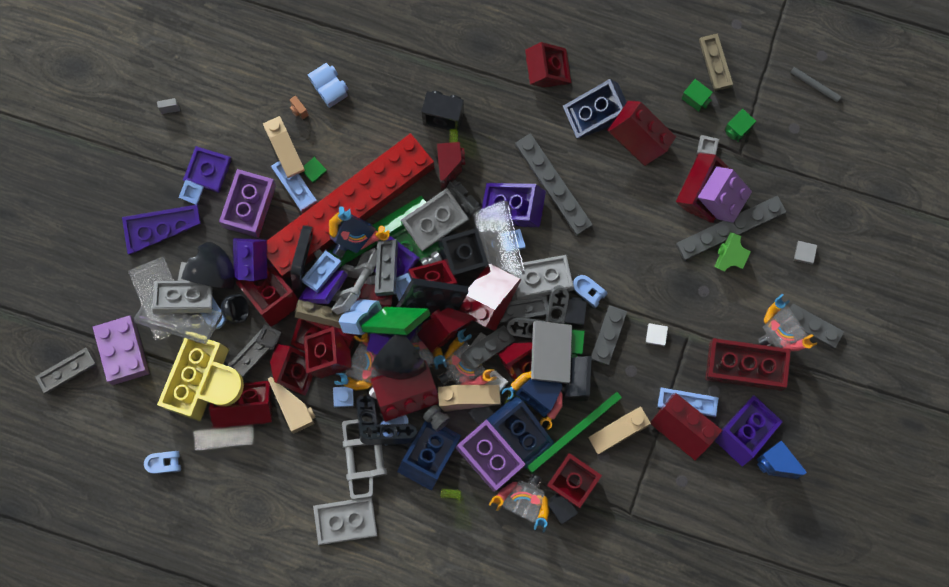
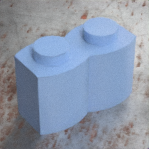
(328, 85)
(358, 314)

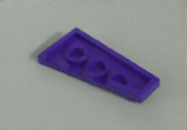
(154, 227)

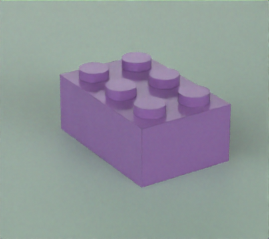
(247, 203)
(121, 350)
(490, 455)

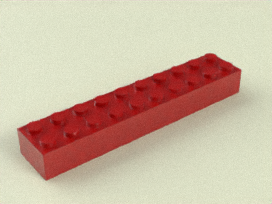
(362, 194)

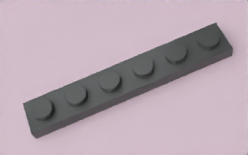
(553, 184)
(719, 232)

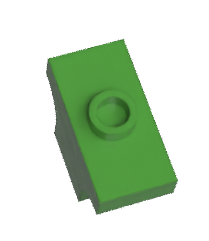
(732, 253)

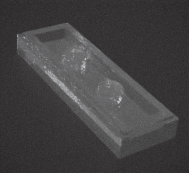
(223, 437)

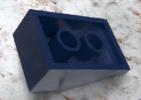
(595, 109)
(521, 430)
(428, 455)

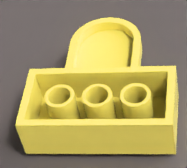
(199, 379)

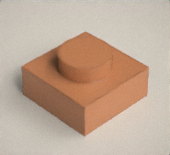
(298, 108)

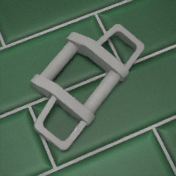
(364, 268)
(352, 475)

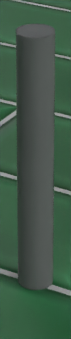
(815, 84)

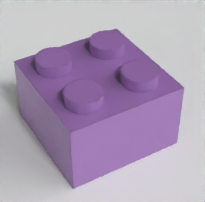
(724, 194)

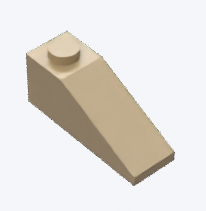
(283, 147)
(468, 396)
(294, 410)
(619, 430)

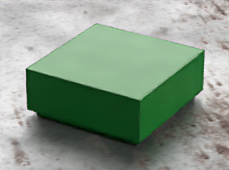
(314, 170)

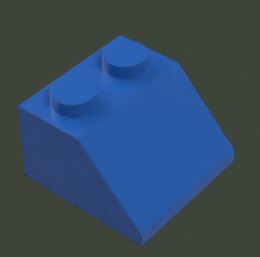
(780, 462)

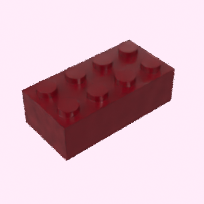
(748, 364)

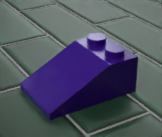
(524, 201)
(748, 431)

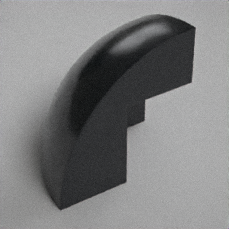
(210, 267)
(398, 359)

